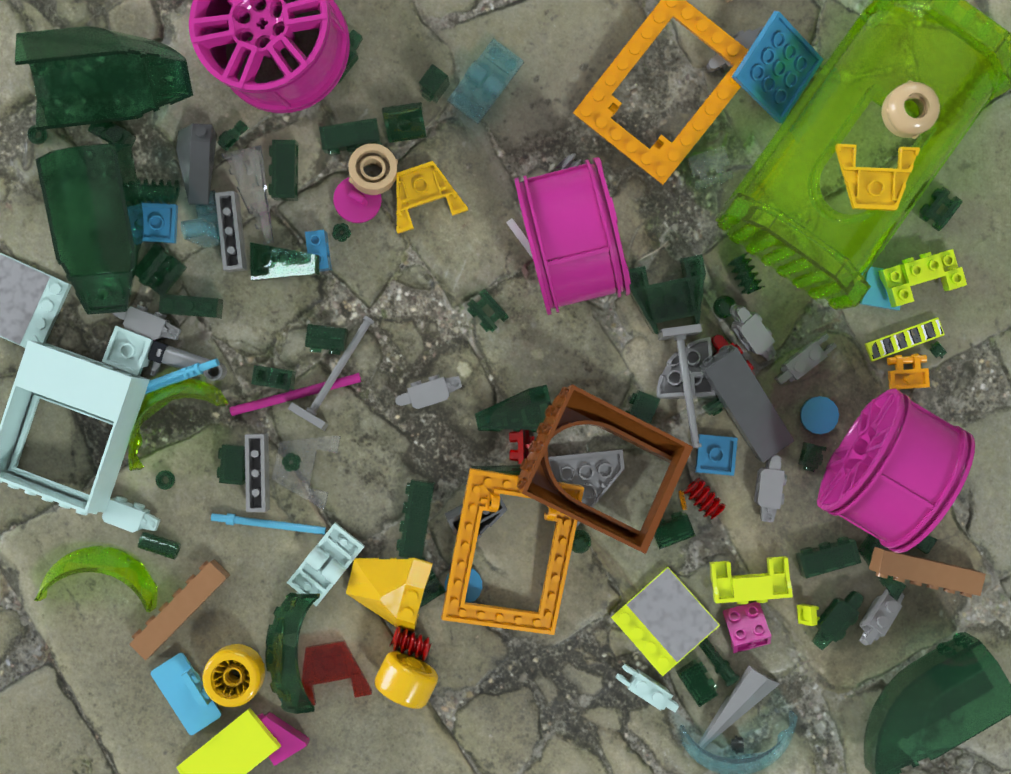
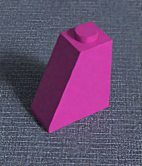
(289, 737)

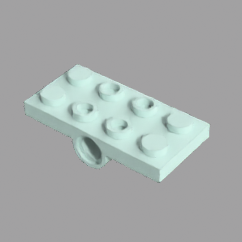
(326, 562)

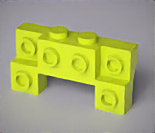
(926, 268)
(751, 587)

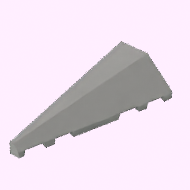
(747, 693)

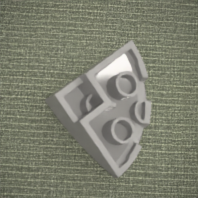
(670, 381)

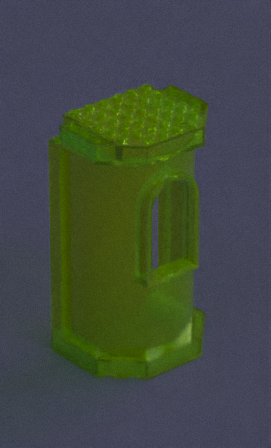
(779, 200)

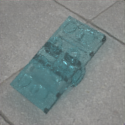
(485, 81)

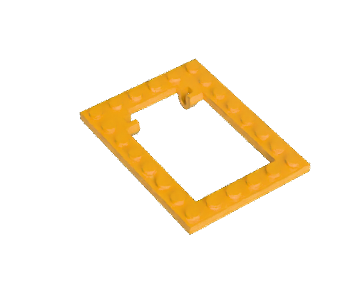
(663, 156)
(480, 490)

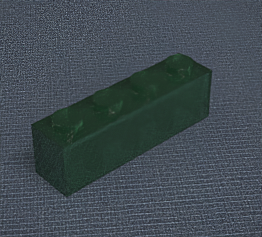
(416, 518)

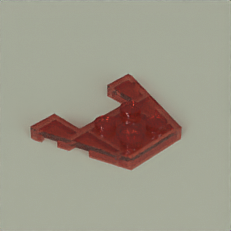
(332, 663)

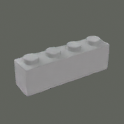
(231, 231)
(257, 472)

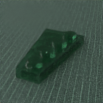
(279, 263)

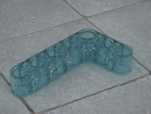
(205, 229)

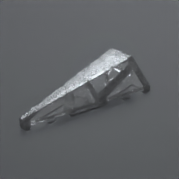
(249, 172)

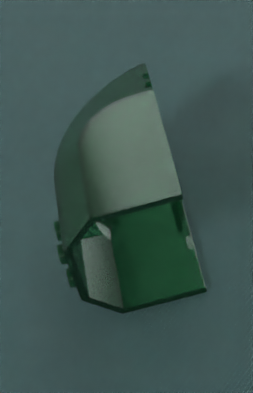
(99, 75)
(94, 221)
(936, 705)

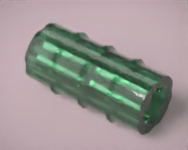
(159, 545)

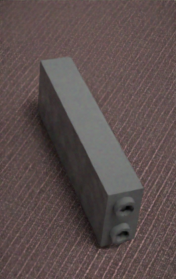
(746, 402)

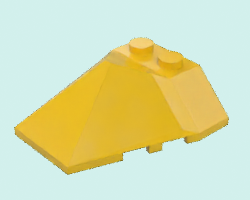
(390, 587)

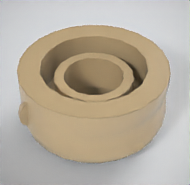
(897, 119)
(372, 155)

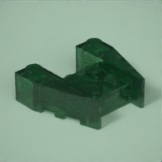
(670, 298)

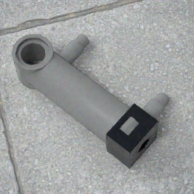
(177, 358)

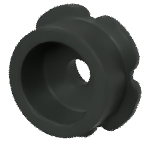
(737, 745)

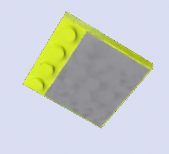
(665, 621)

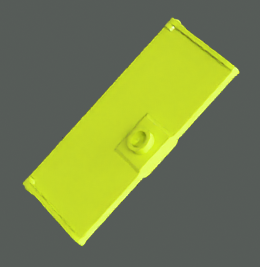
(233, 749)

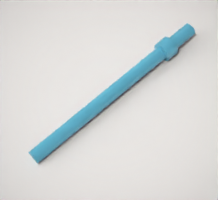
(231, 519)

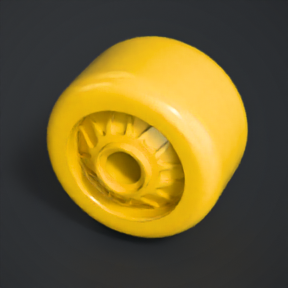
(406, 680)
(223, 685)

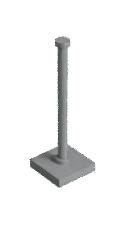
(679, 334)
(310, 413)

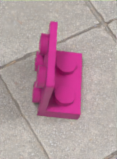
(747, 627)

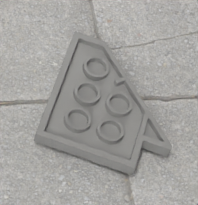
(591, 470)

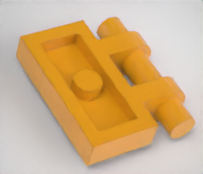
(909, 378)

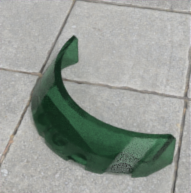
(282, 652)

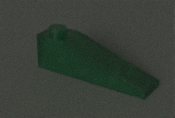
(518, 412)

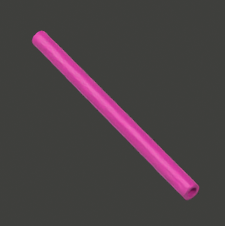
(292, 395)

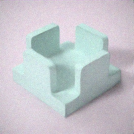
(128, 351)

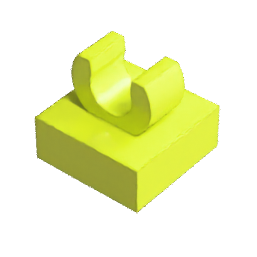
(807, 614)

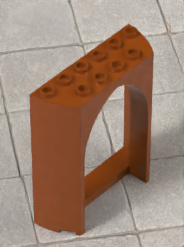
(579, 407)

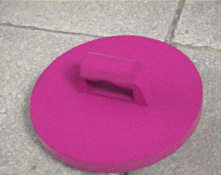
(355, 205)

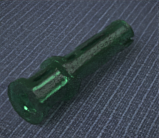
(721, 666)

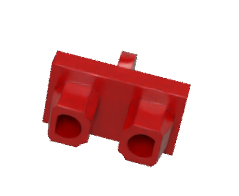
(524, 442)

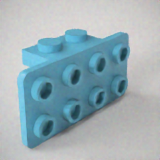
(186, 693)

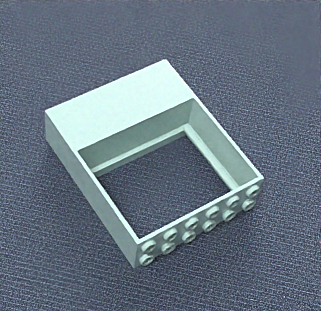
(80, 386)

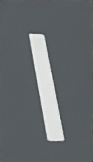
(520, 235)

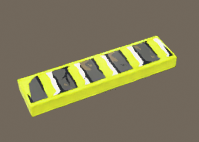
(904, 339)

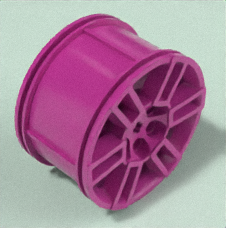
(222, 23)
(573, 235)
(897, 471)

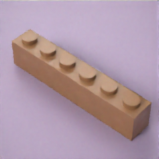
(927, 571)
(176, 612)

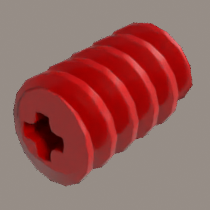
(704, 498)
(410, 643)

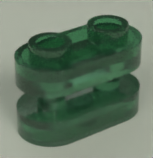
(929, 210)
(475, 309)

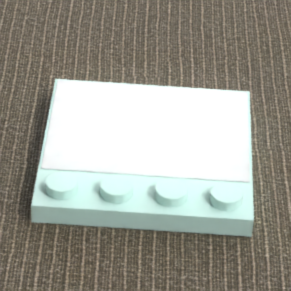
(28, 301)

